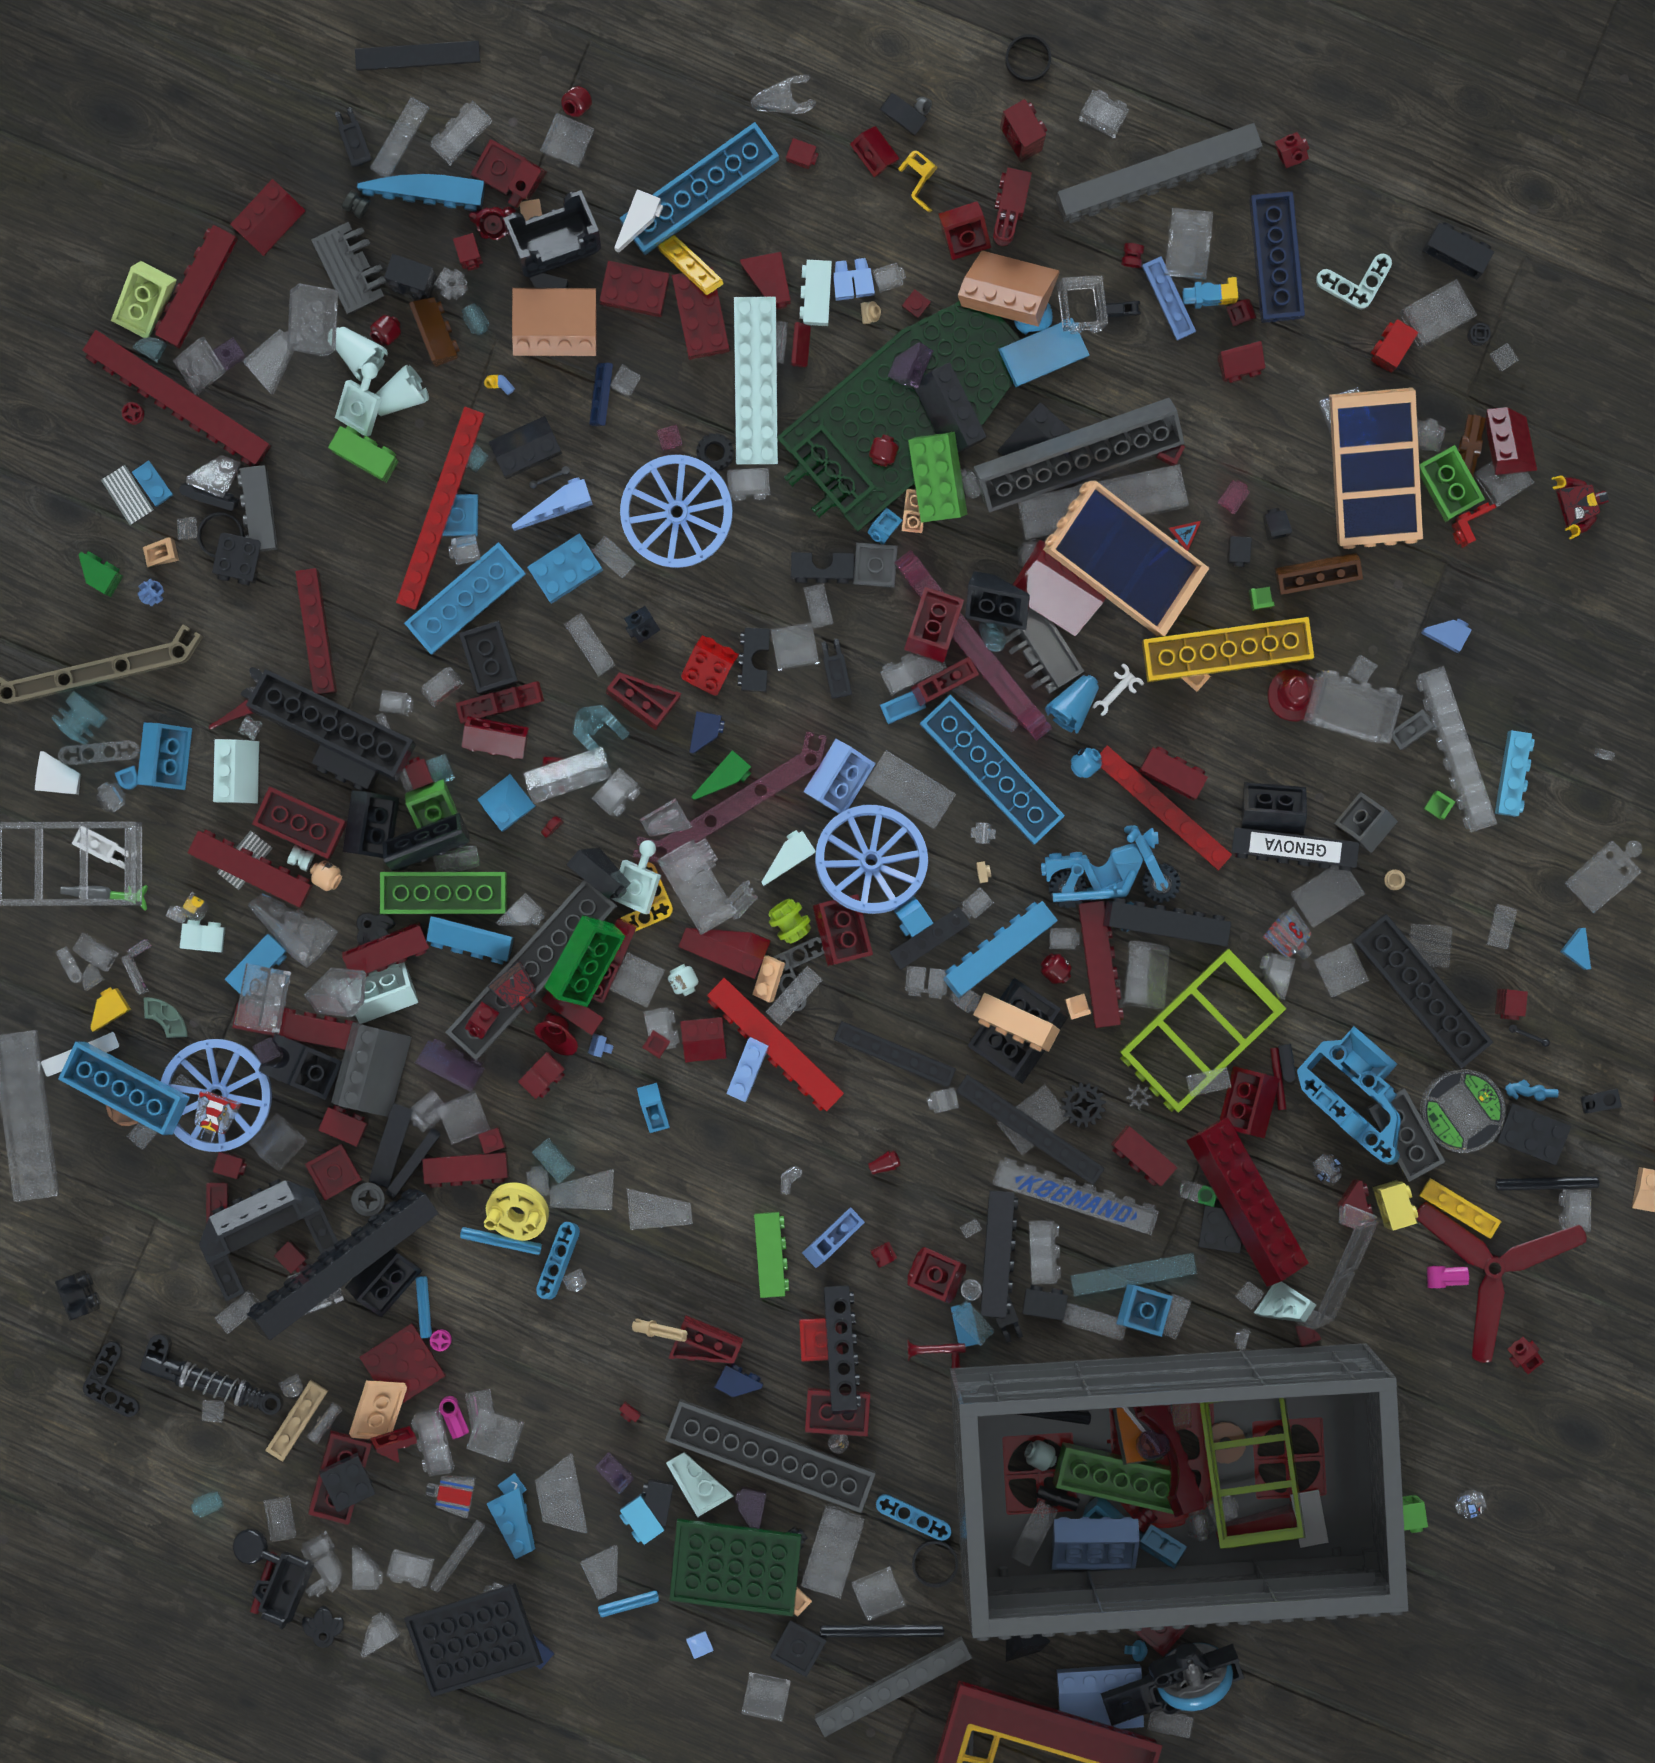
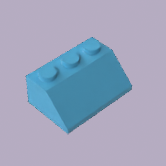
(164, 756)

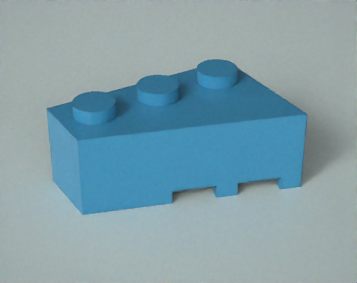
(913, 917)

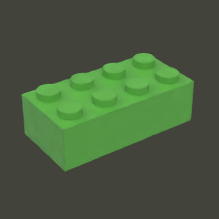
(937, 477)

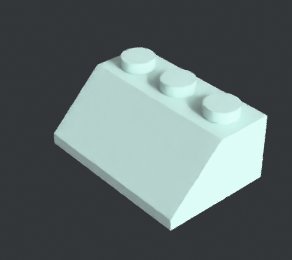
(236, 771)
(387, 992)

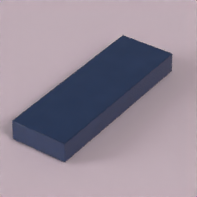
(601, 394)

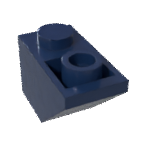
(735, 1382)

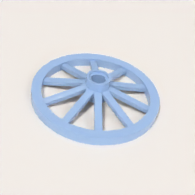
(631, 490)
(862, 906)
(238, 1050)

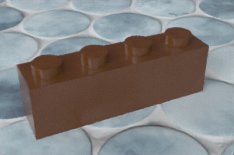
(1318, 573)

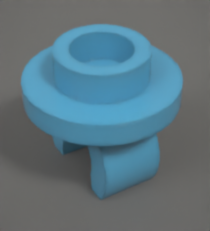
(1138, 1650)

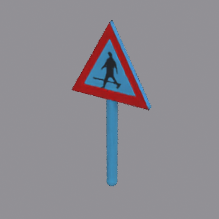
(1185, 533)

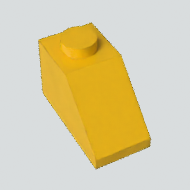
(108, 1008)

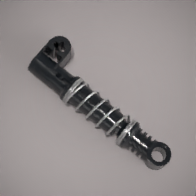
(186, 1375)

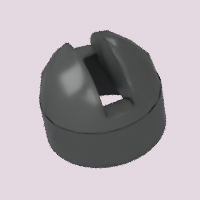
(923, 105)

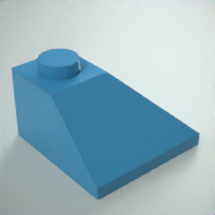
(506, 803)

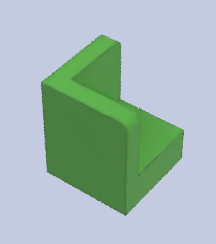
(1260, 598)
(1439, 805)

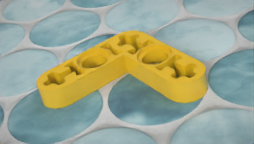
(662, 898)

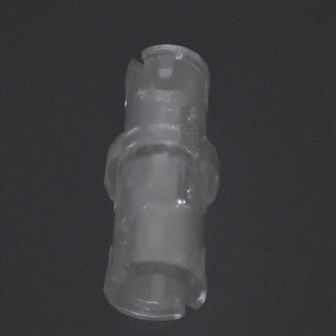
(324, 1422)

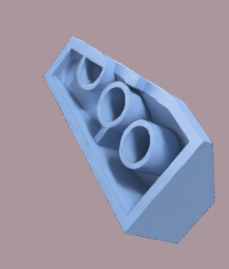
(565, 500)

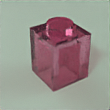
(1234, 496)

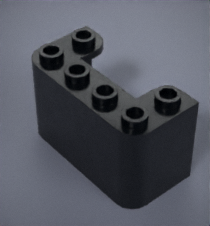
(554, 237)

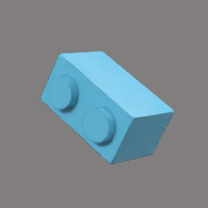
(641, 1520)

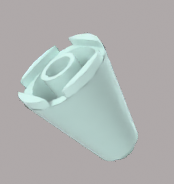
(358, 351)
(402, 391)

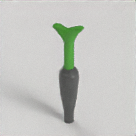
(101, 892)

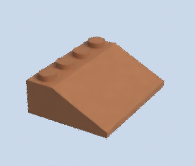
(1008, 288)
(554, 322)

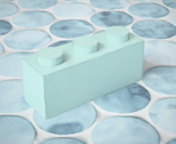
(816, 292)

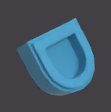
(127, 777)

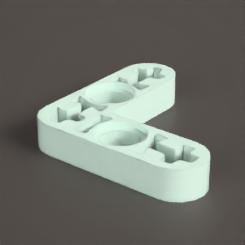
(1363, 288)

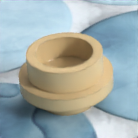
(1394, 879)

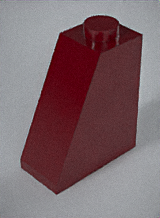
(768, 277)

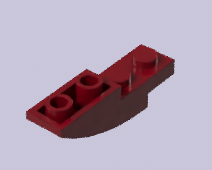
(628, 930)

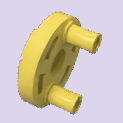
(508, 1222)

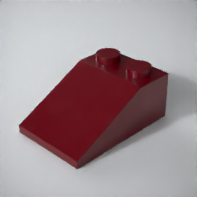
(934, 624)

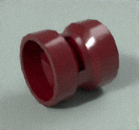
(1132, 255)
(1144, 1518)

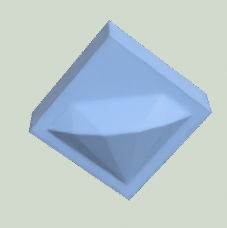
(699, 1644)

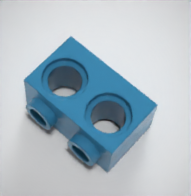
(1162, 1546)

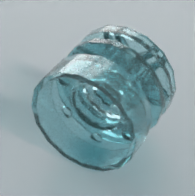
(79, 718)

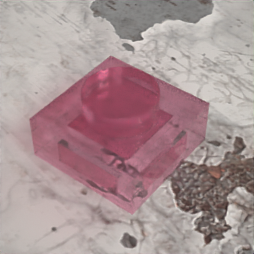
(669, 437)

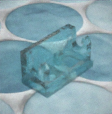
(971, 1321)

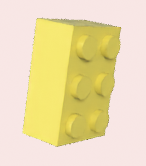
(1395, 1205)

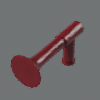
(954, 1349)

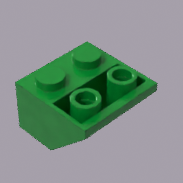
(99, 576)

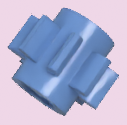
(150, 592)

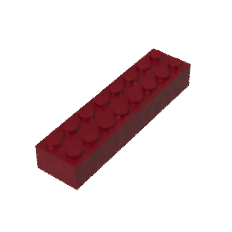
(1247, 1202)

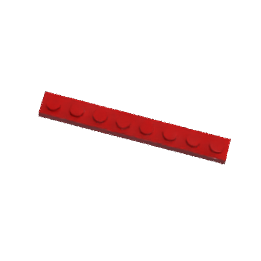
(1163, 808)

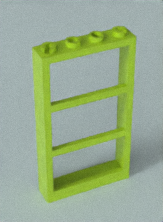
(1249, 978)
(1259, 1537)

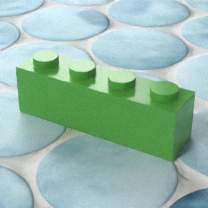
(769, 1254)

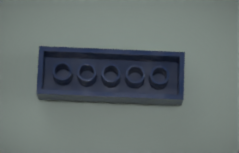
(1276, 257)

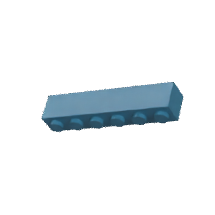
(1000, 949)

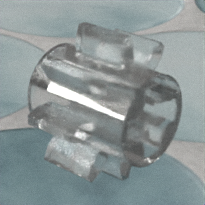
(983, 833)
(1142, 1101)

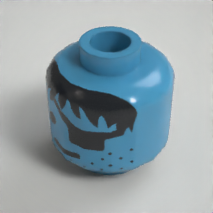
(1086, 762)

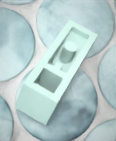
(792, 853)

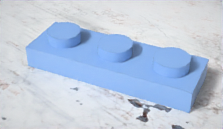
(747, 1069)

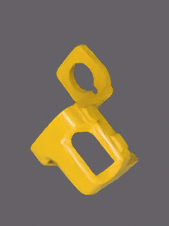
(924, 170)

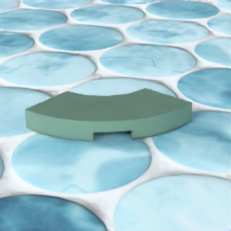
(167, 1017)

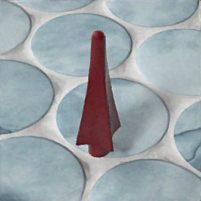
(236, 713)

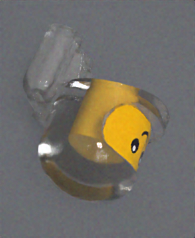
(193, 908)

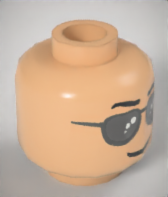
(326, 875)

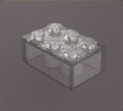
(1438, 313)
(312, 319)
(617, 793)

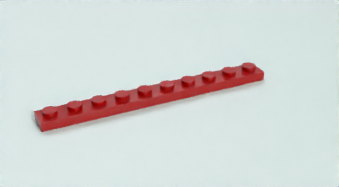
(440, 508)

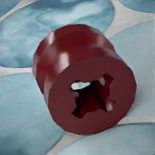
(129, 411)

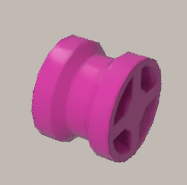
(440, 1340)

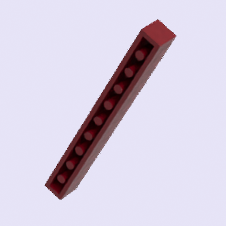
(177, 398)

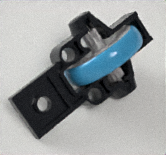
(1200, 1665)

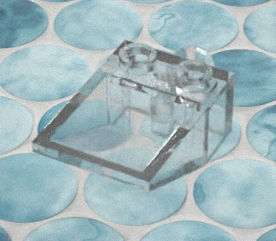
(1601, 877)

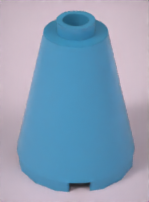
(1073, 703)

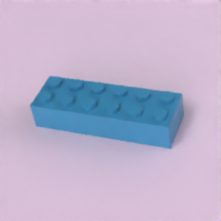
(124, 1088)

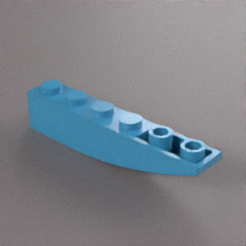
(430, 189)

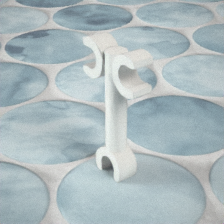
(1127, 680)

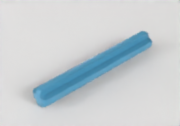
(500, 1240)

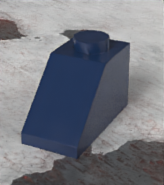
(705, 730)

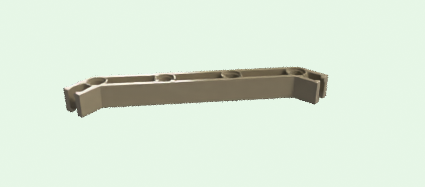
(100, 670)

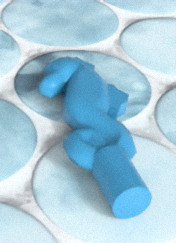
(1523, 1089)

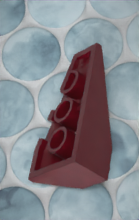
(731, 949)

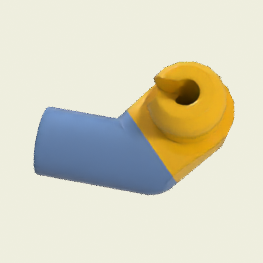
(499, 381)

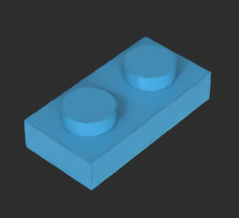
(152, 483)

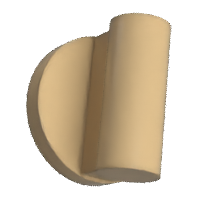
(870, 312)

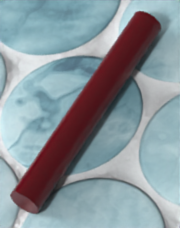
(1278, 1073)
(265, 1577)

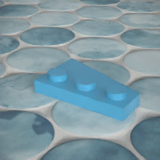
(512, 1521)

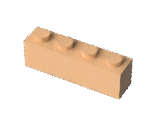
(1016, 1022)

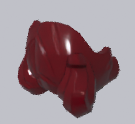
(485, 218)

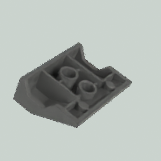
(371, 1069)

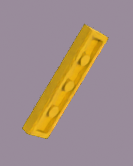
(690, 265)
(1460, 1208)

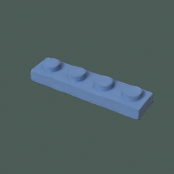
(1169, 299)

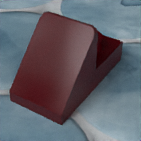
(389, 1442)

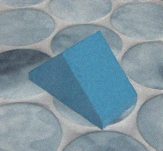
(1577, 949)

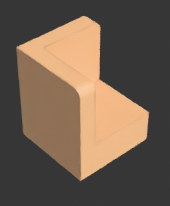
(1077, 1006)

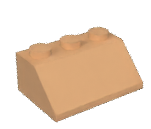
(1645, 1190)

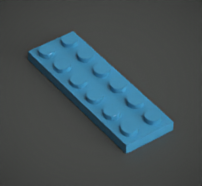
(465, 598)

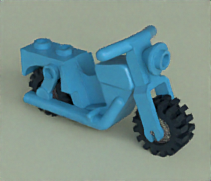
(1115, 876)

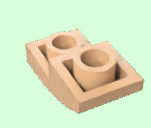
(911, 514)

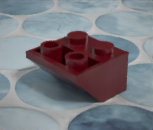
(1356, 1197)

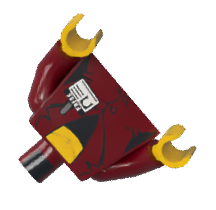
(1578, 503)

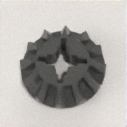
(360, 1205)

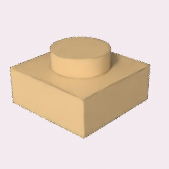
(983, 872)

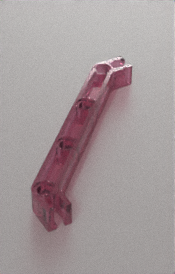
(981, 656)
(742, 801)

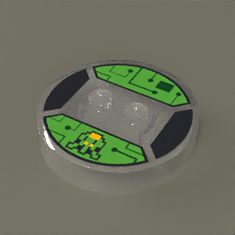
(1463, 1110)

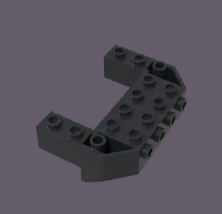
(256, 1218)

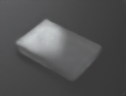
(1326, 894)
(1041, 1107)

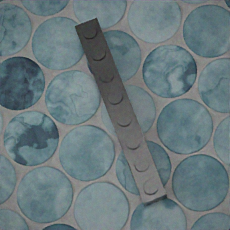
(893, 1686)

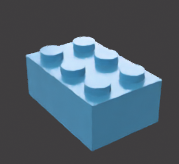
(565, 568)

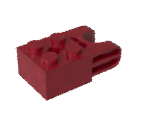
(1010, 204)

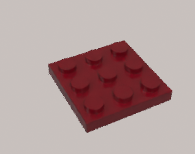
(404, 1360)

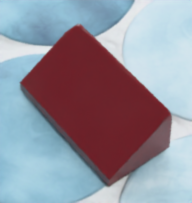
(800, 345)

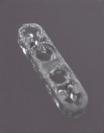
(99, 755)

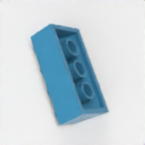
(470, 939)

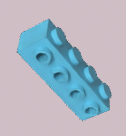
(1513, 773)

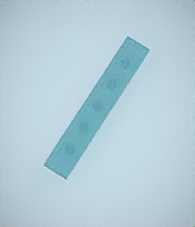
(1133, 1274)

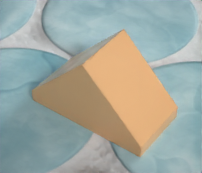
(161, 552)

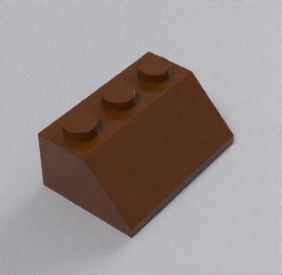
(434, 330)

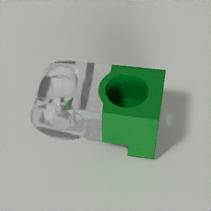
(1197, 1193)

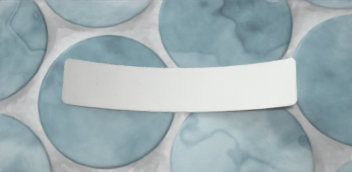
(55, 1064)

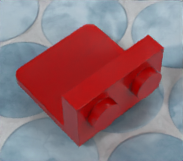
(1463, 533)
(709, 665)

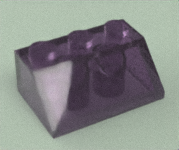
(451, 1065)

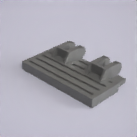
(346, 268)
(1048, 649)

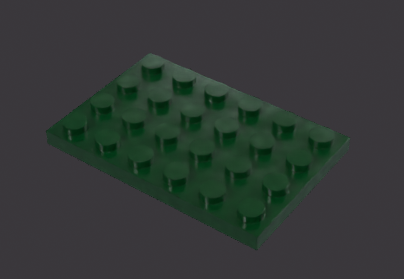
(735, 1567)

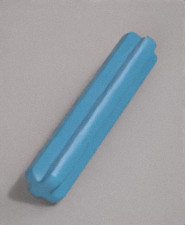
(423, 1307)
(628, 1603)

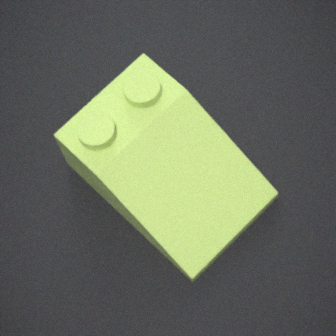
(143, 299)

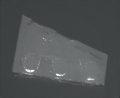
(585, 1193)

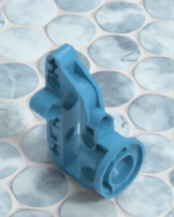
(1360, 1061)

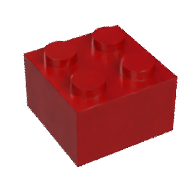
(1394, 346)

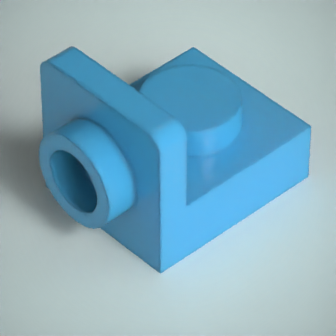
(884, 526)

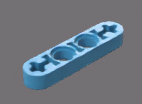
(555, 1259)
(911, 1521)

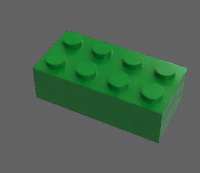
(584, 961)

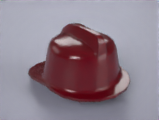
(556, 1035)

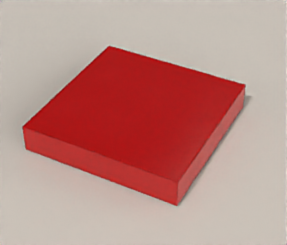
(814, 1339)

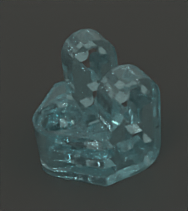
(590, 720)

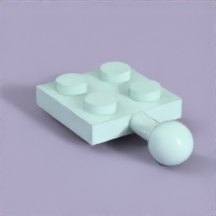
(359, 405)
(643, 881)

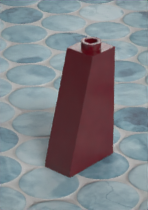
(1272, 1519)

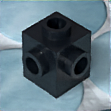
(641, 624)

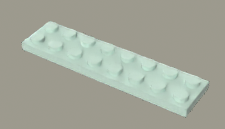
(755, 380)

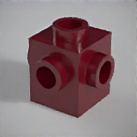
(1292, 149)
(1525, 1355)

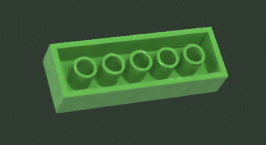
(443, 892)
(1106, 1477)

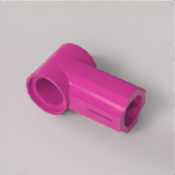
(1441, 1277)
(454, 1419)

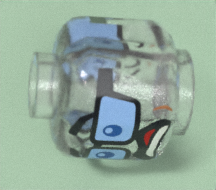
(1327, 1169)
(1470, 1504)

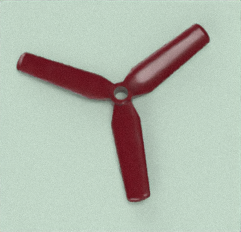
(1491, 1289)

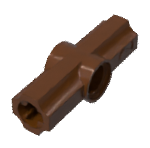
(1471, 442)

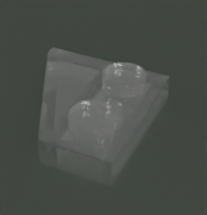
(666, 819)
(602, 1571)

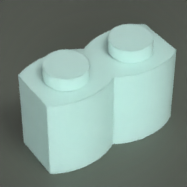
(202, 937)

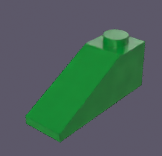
(725, 775)

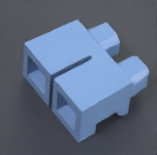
(862, 280)

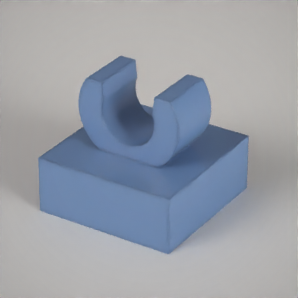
(599, 1046)

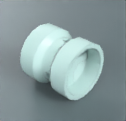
(300, 858)

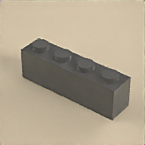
(258, 506)

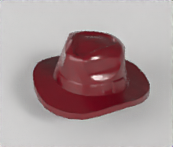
(1290, 694)

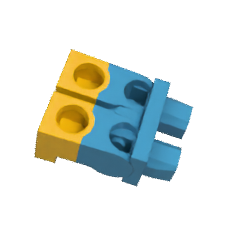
(1211, 294)

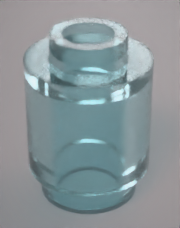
(475, 319)
(207, 1504)

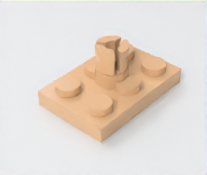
(377, 1409)

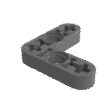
(791, 963)

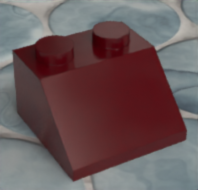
(964, 230)
(1241, 362)
(703, 1039)

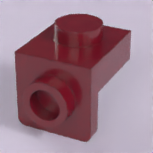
(481, 1020)

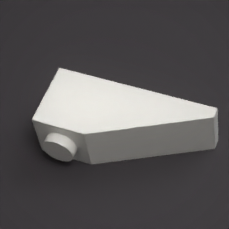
(639, 217)

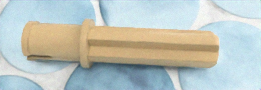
(652, 1328)

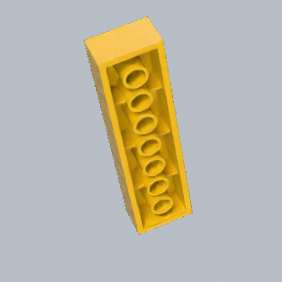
(1228, 649)

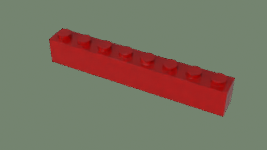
(780, 1049)

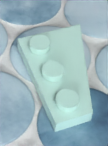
(1285, 1304)
(697, 1484)

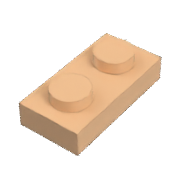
(768, 979)

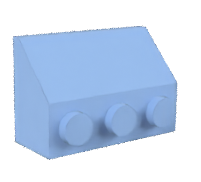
(839, 777)

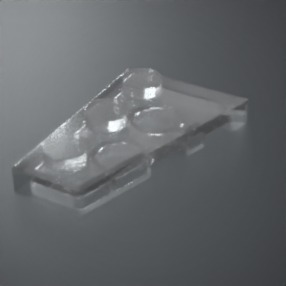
(656, 1211)

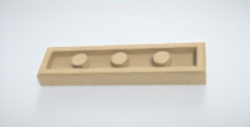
(296, 1420)

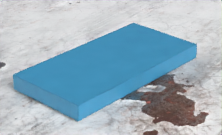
(1042, 353)

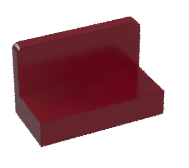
(874, 151)

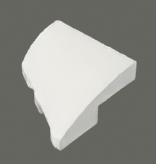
(56, 776)

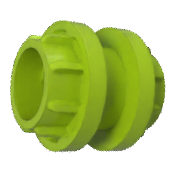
(790, 922)

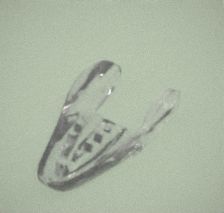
(779, 97)

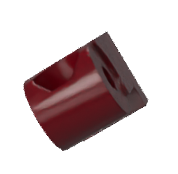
(883, 1254)

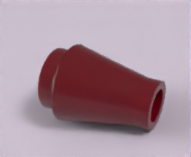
(886, 1162)

